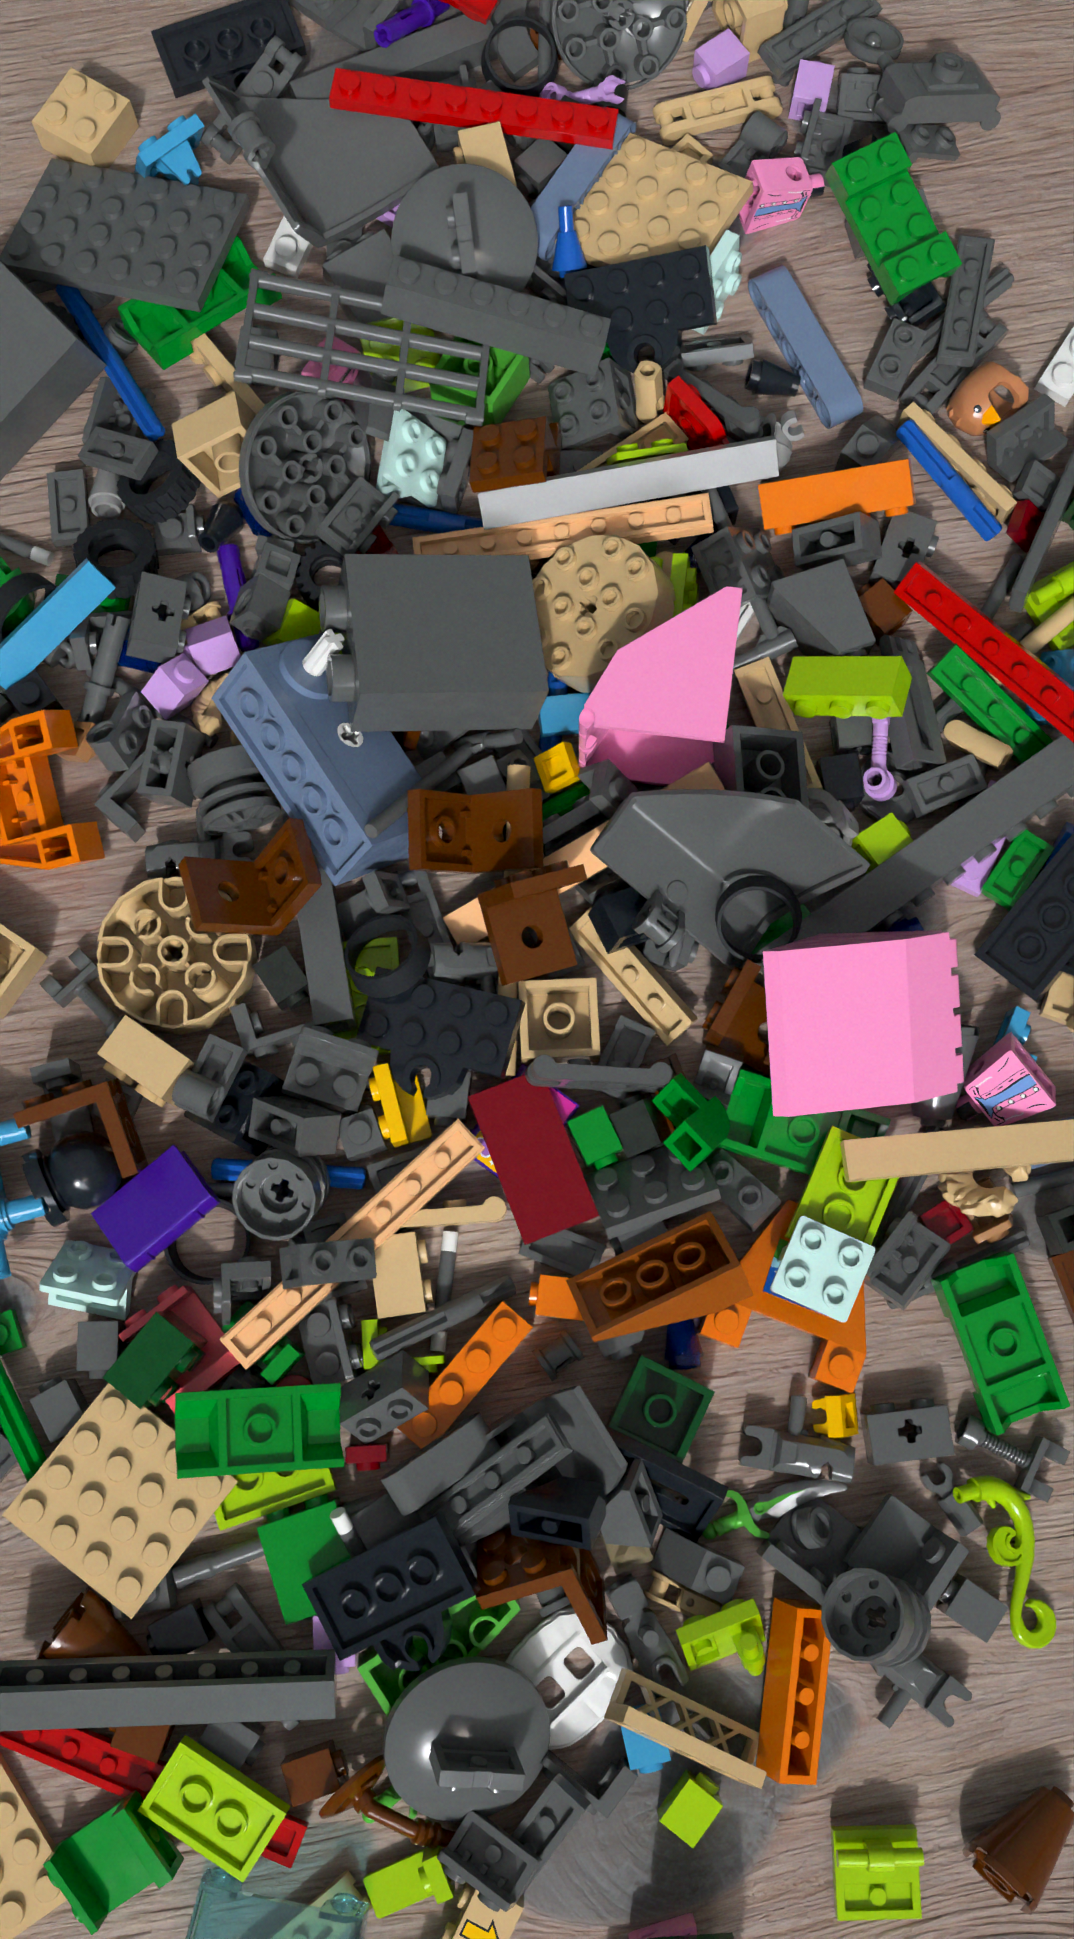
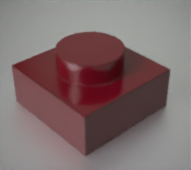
(1024, 524)
(946, 1221)
(367, 1456)

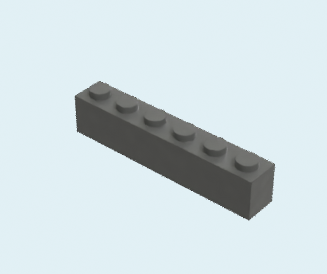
(494, 315)

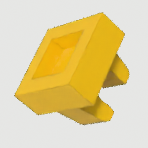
(557, 767)
(840, 1414)

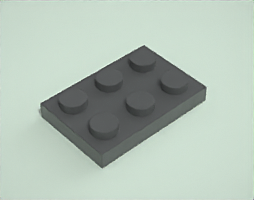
(648, 1190)

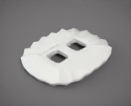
(585, 1699)

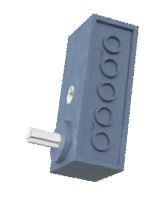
(311, 758)

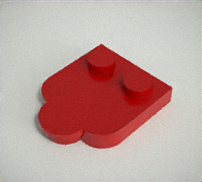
(693, 416)

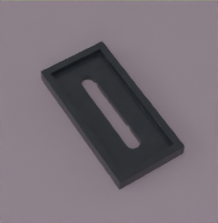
(681, 1515)

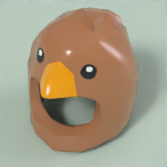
(977, 406)

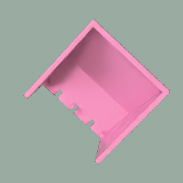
(665, 695)
(862, 1020)

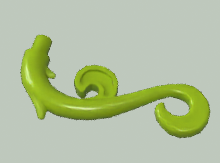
(1021, 1555)

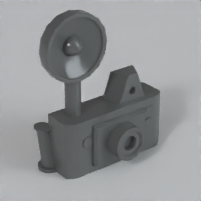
(923, 92)

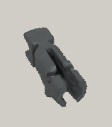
(164, 857)
(467, 962)
(796, 1451)
(644, 1632)
(925, 1685)

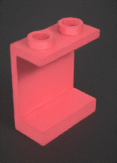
(186, 1304)

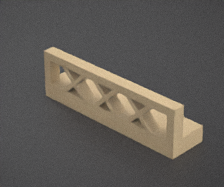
(685, 1742)

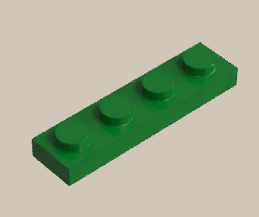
(988, 704)

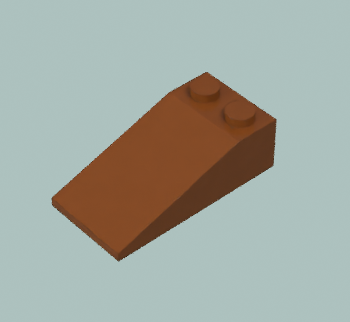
(661, 1281)

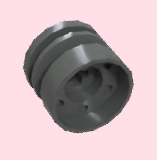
(231, 792)
(265, 1204)
(854, 1615)

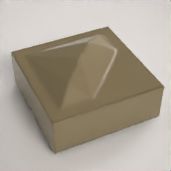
(627, 1557)

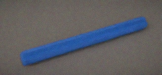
(115, 368)

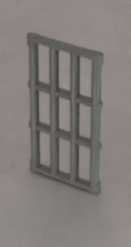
(327, 355)

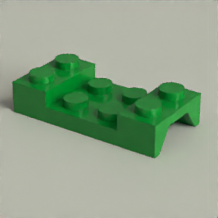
(891, 218)
(168, 330)
(782, 1140)
(1000, 1340)

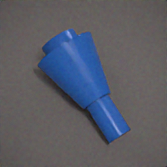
(568, 250)

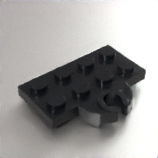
(224, 43)
(648, 302)
(1038, 933)
(444, 1031)
(395, 1594)

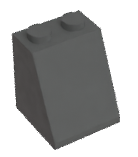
(822, 611)

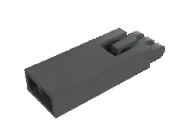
(916, 734)

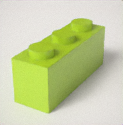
(847, 686)

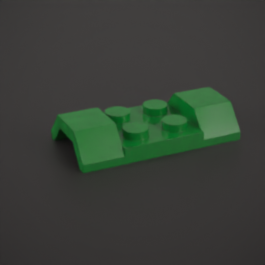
(257, 1430)

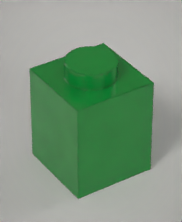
(595, 1138)

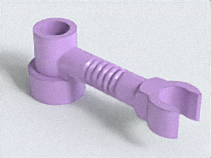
(602, 92)
(878, 769)

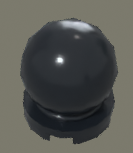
(75, 1174)

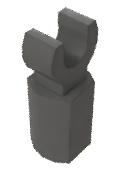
(963, 1515)

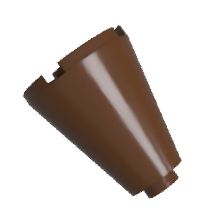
(88, 1632)
(1024, 1846)

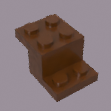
(514, 454)

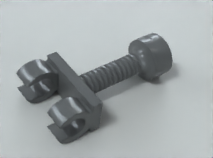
(80, 987)
(972, 1433)

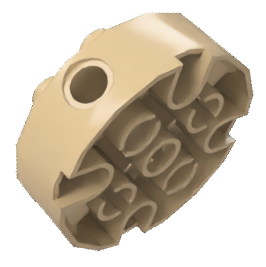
(595, 602)
(145, 977)

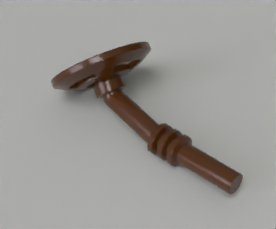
(359, 1794)

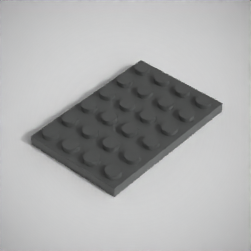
(125, 234)

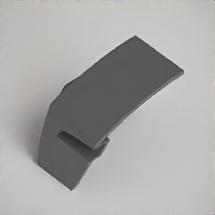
(470, 1443)

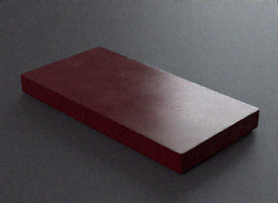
(533, 1158)

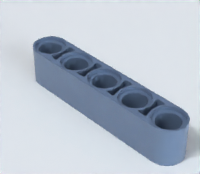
(572, 184)
(805, 346)

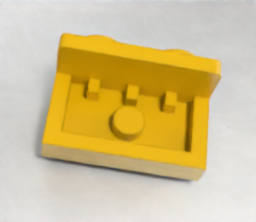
(403, 1114)

